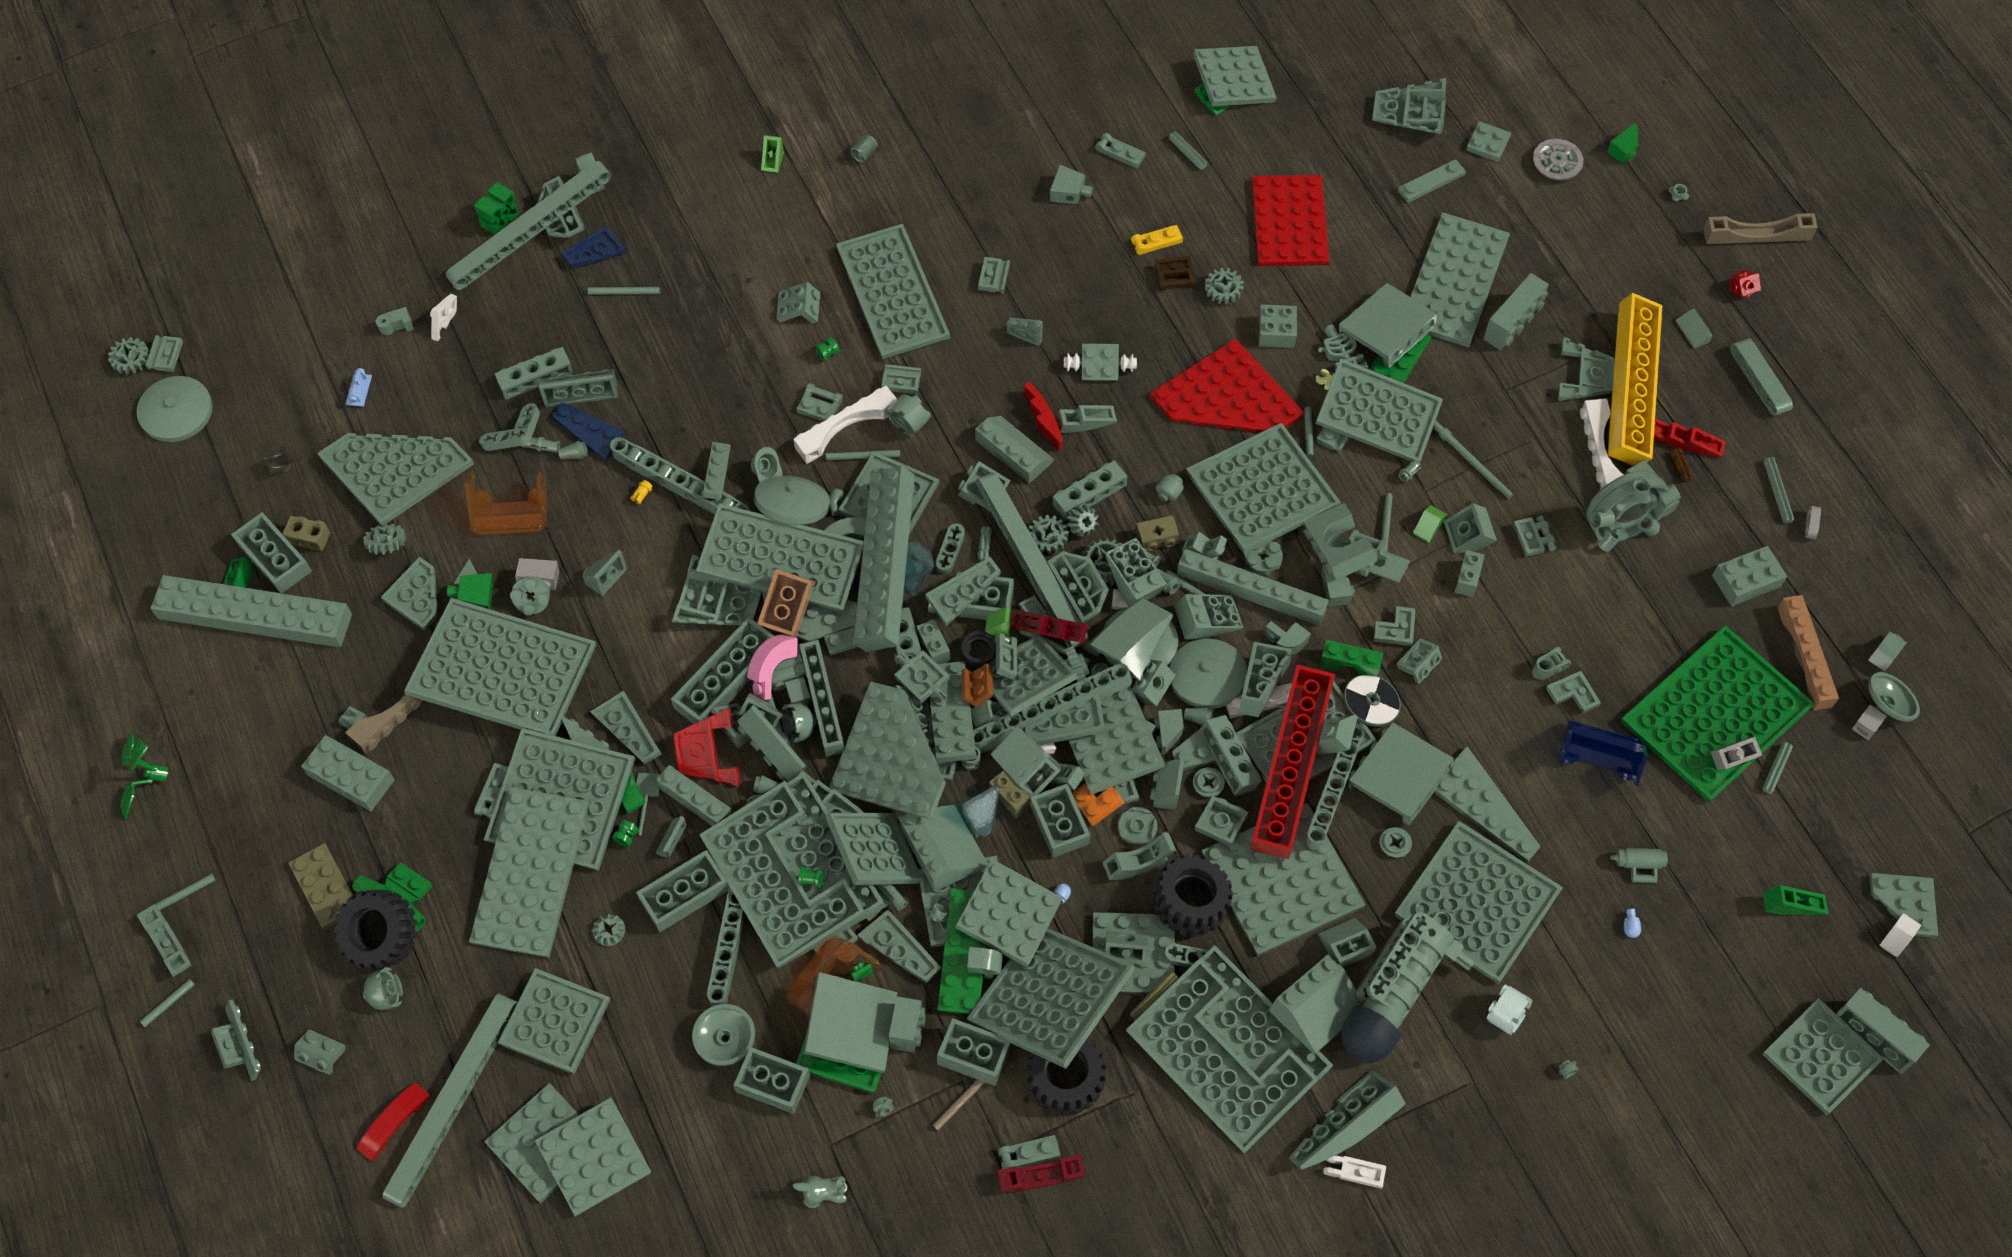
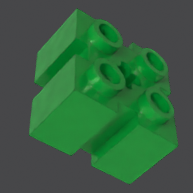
(496, 208)

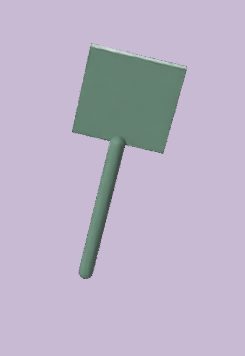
(649, 787)

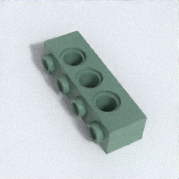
(526, 380)
(1100, 490)
(907, 638)
(1230, 755)

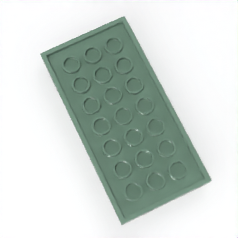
(1459, 275)
(892, 291)
(750, 546)
(529, 872)

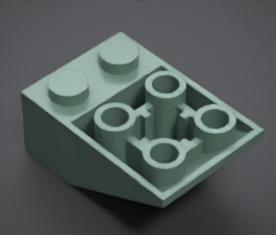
(1134, 572)
(1207, 615)
(1026, 762)

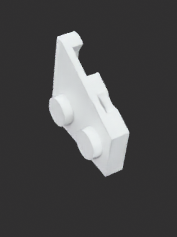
(442, 315)

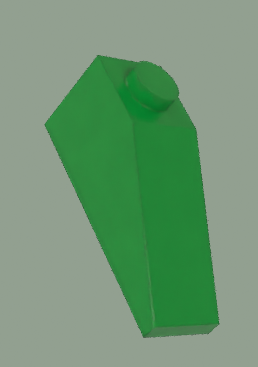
(1793, 901)

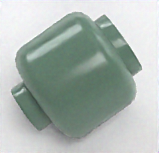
(1169, 487)

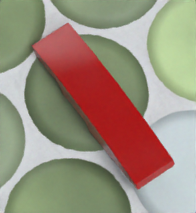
(1044, 417)
(1688, 439)

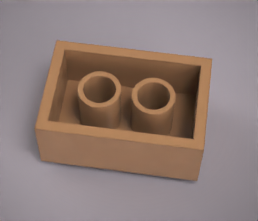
(786, 603)

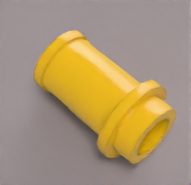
(641, 492)

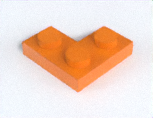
(1098, 807)

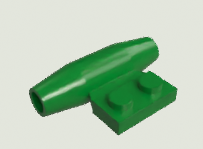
(400, 881)

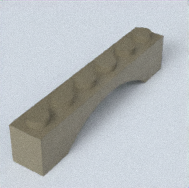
(1794, 228)
(371, 730)

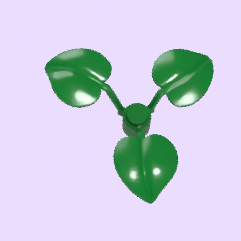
(134, 752)

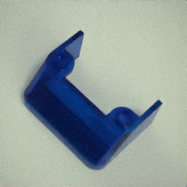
(1603, 749)

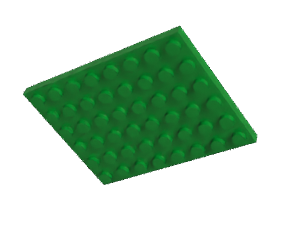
(1712, 702)

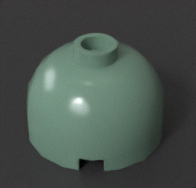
(797, 722)
(383, 989)

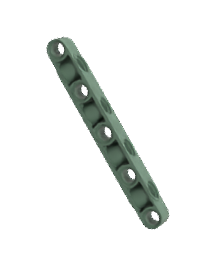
(668, 475)

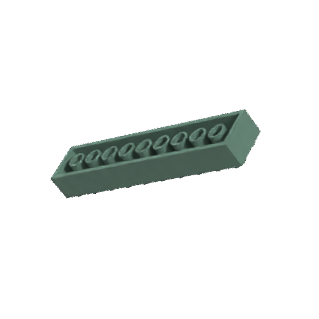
(884, 559)
(251, 611)

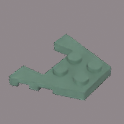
(1595, 372)

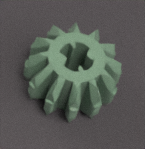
(1087, 515)

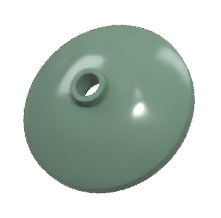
(1893, 697)
(721, 1022)

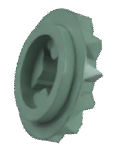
(1208, 774)
(1398, 835)
(605, 938)

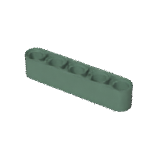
(1761, 377)

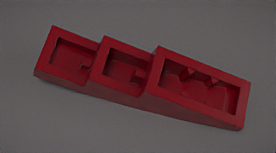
(1048, 626)

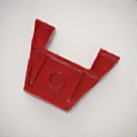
(697, 750)

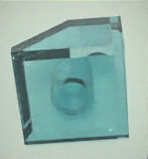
(918, 567)
(981, 812)

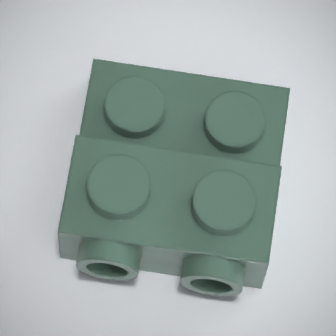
(969, 489)
(1222, 821)

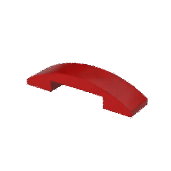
(391, 1119)

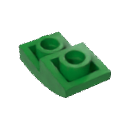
(1203, 96)
(633, 795)
(860, 971)

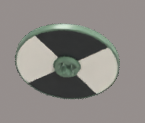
(1358, 701)

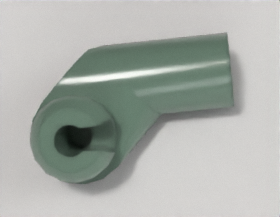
(834, 496)

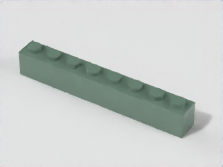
(1252, 587)

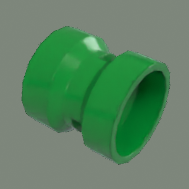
(827, 348)
(625, 833)

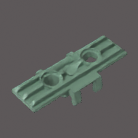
(1394, 565)

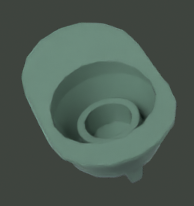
(766, 464)

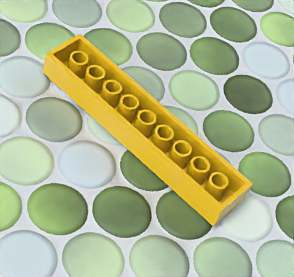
(1635, 380)

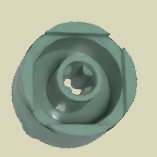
(908, 414)

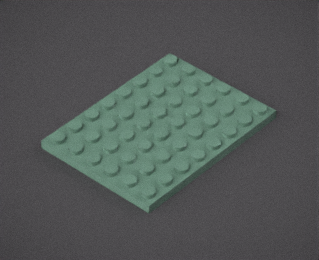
(501, 668)

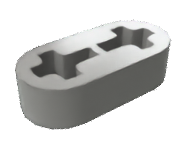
(1812, 522)

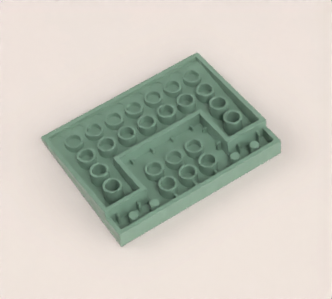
(761, 861)
(1228, 1049)

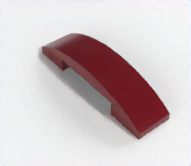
(1041, 1175)

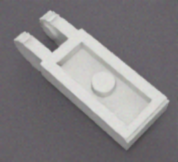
(1357, 1171)

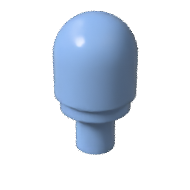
(1064, 891)
(1632, 924)

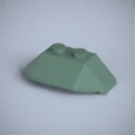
(570, 222)
(1080, 583)

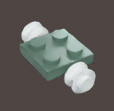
(1100, 362)

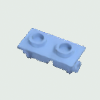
(358, 388)

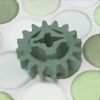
(1224, 286)
(128, 355)
(384, 539)
(1054, 539)
(1077, 663)

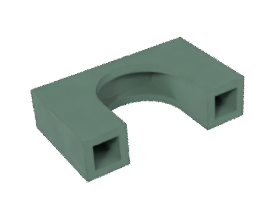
(1338, 560)

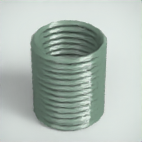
(864, 148)

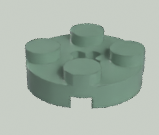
(1266, 566)
(527, 605)

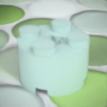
(1509, 1009)

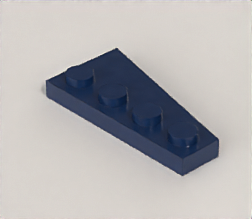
(588, 429)

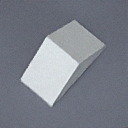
(1900, 935)

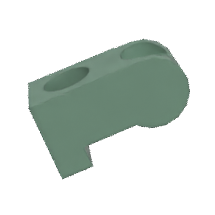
(394, 321)

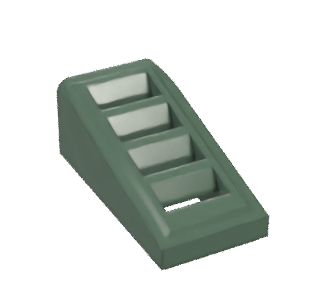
(1068, 775)

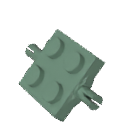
(921, 676)

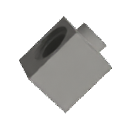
(1869, 722)

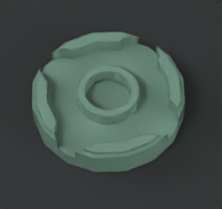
(1137, 826)

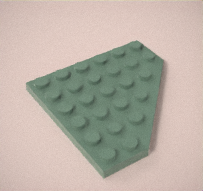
(395, 470)
(889, 757)

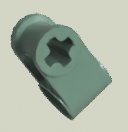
(1553, 663)

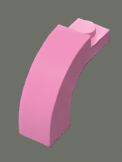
(766, 659)

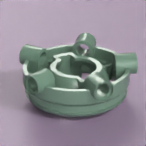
(1628, 506)

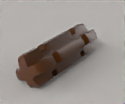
(1681, 465)

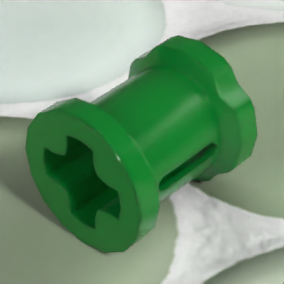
(810, 877)

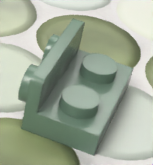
(1420, 659)

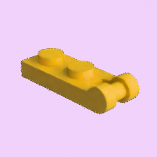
(1157, 239)

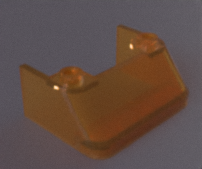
(507, 517)
(836, 948)

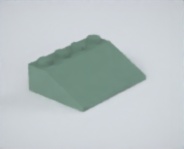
(943, 846)
(1317, 1004)

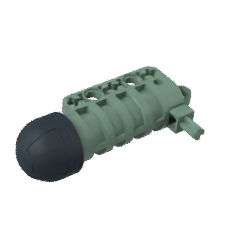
(1373, 1028)

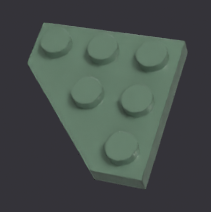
(415, 594)
(1909, 896)

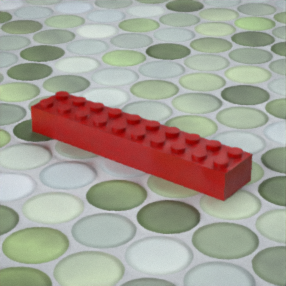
(1292, 762)

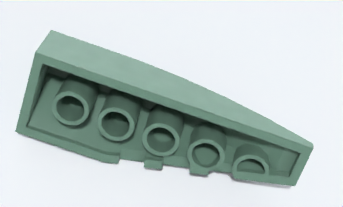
(1355, 1117)

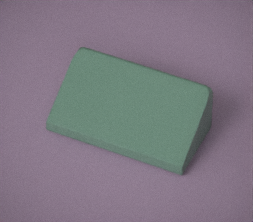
(1694, 329)
(671, 837)

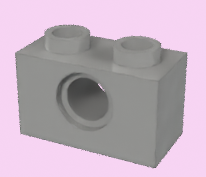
(1736, 753)

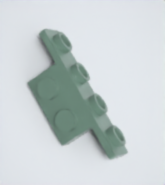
(233, 1043)

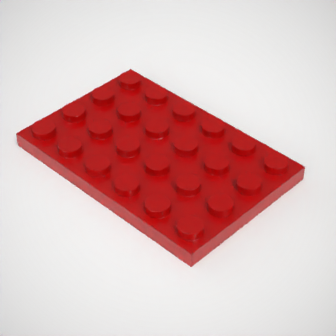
(1290, 220)

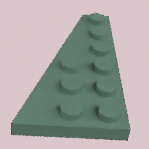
(1478, 798)

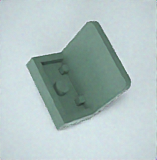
(799, 301)

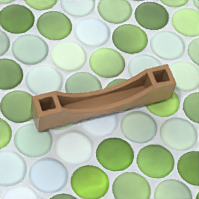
(1818, 677)

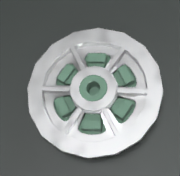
(1558, 159)

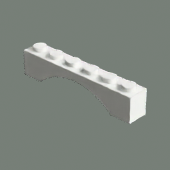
(1595, 416)
(813, 442)

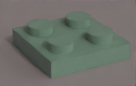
(1488, 141)

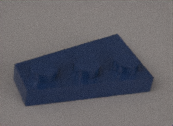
(593, 248)

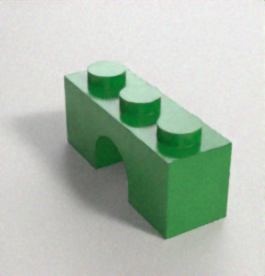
(1340, 654)

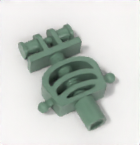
(1337, 346)

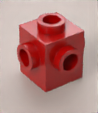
(1745, 283)

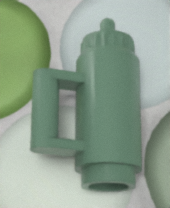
(1643, 859)

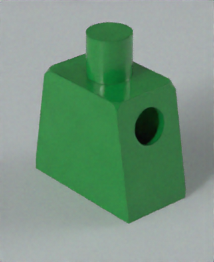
(473, 589)

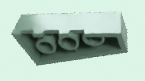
(1263, 675)

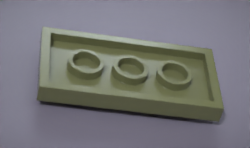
(321, 883)

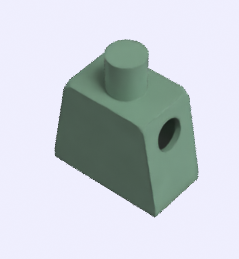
(1069, 186)

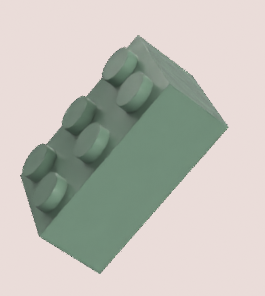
(1749, 576)
(993, 598)
(1060, 820)
(973, 1052)
(772, 1080)

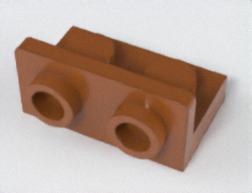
(977, 686)

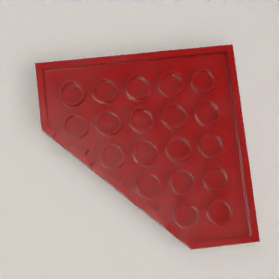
(1227, 392)

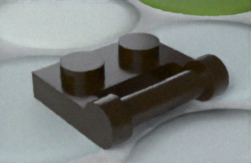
(1174, 267)

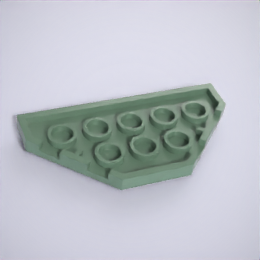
(823, 621)

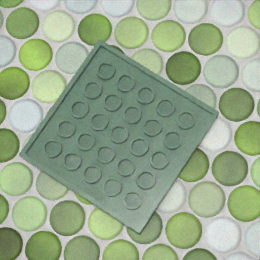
(1262, 487)
(572, 771)
(1489, 895)
(1285, 897)
(1054, 999)

